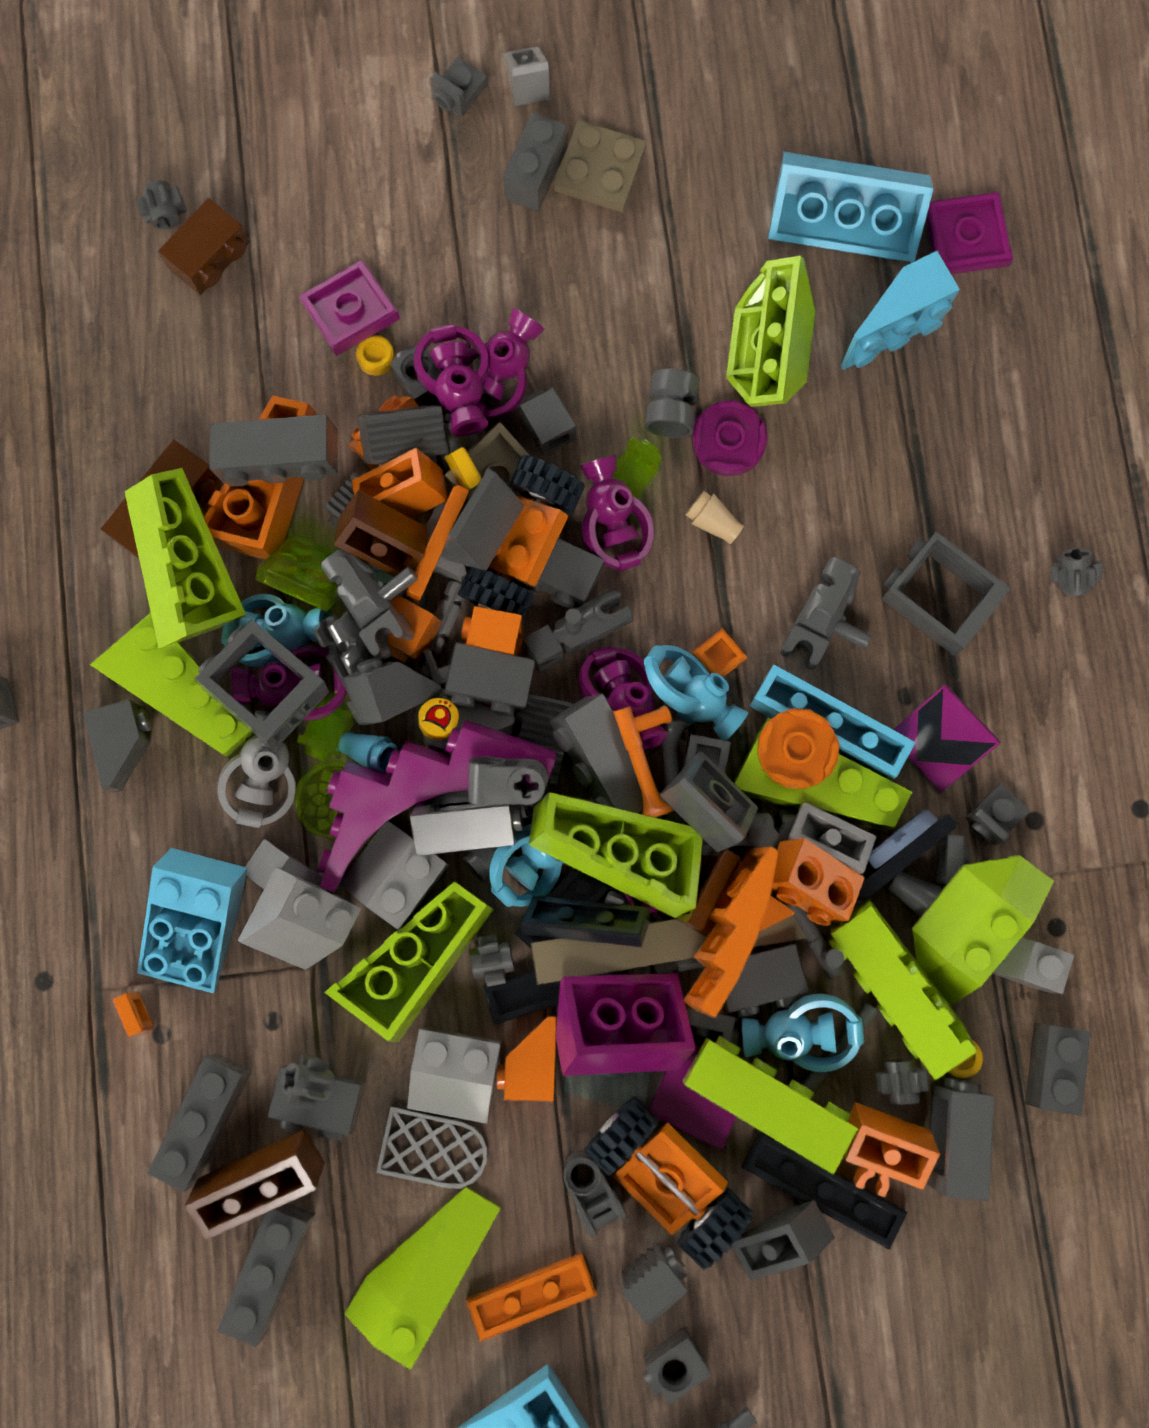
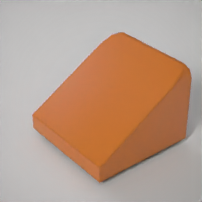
(775, 913)

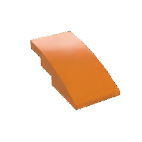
(738, 922)

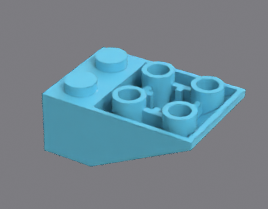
(909, 306)
(190, 919)
(533, 1403)

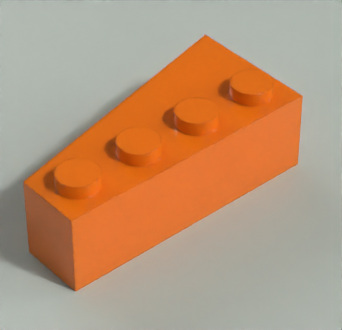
(257, 515)

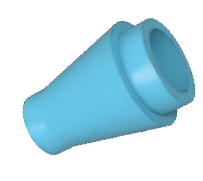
(368, 750)

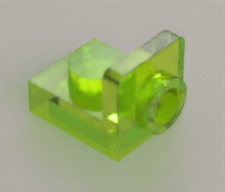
(638, 465)
(324, 735)

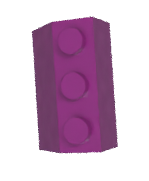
(622, 1024)

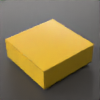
(463, 468)

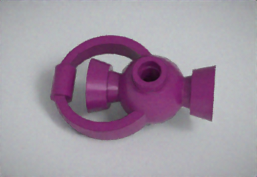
(507, 359)
(457, 385)
(610, 504)
(616, 679)
(276, 681)

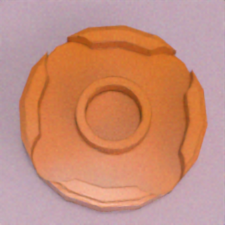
(798, 749)

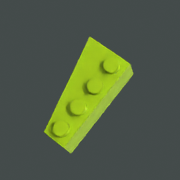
(179, 560)
(168, 684)
(847, 793)
(622, 848)
(409, 967)
(903, 989)
(770, 1105)

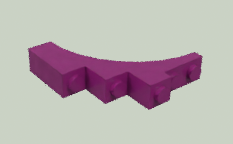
(418, 775)

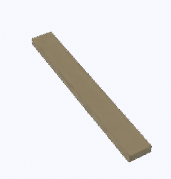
(662, 943)

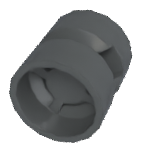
(672, 408)

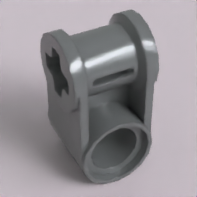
(499, 781)
(594, 1199)

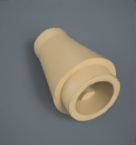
(713, 517)

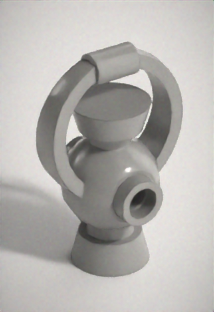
(260, 772)

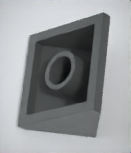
(483, 523)
(710, 803)

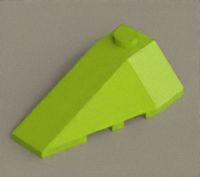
(415, 1283)

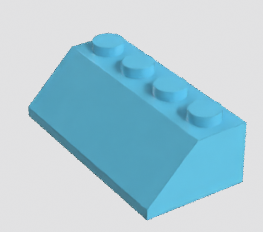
(850, 207)

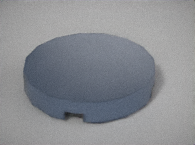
(901, 838)

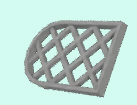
(437, 1181)

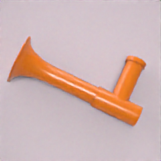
(629, 729)

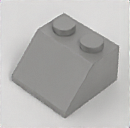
(392, 877)
(298, 920)
(453, 1074)

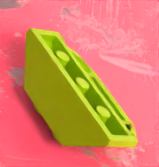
(772, 334)
(978, 922)

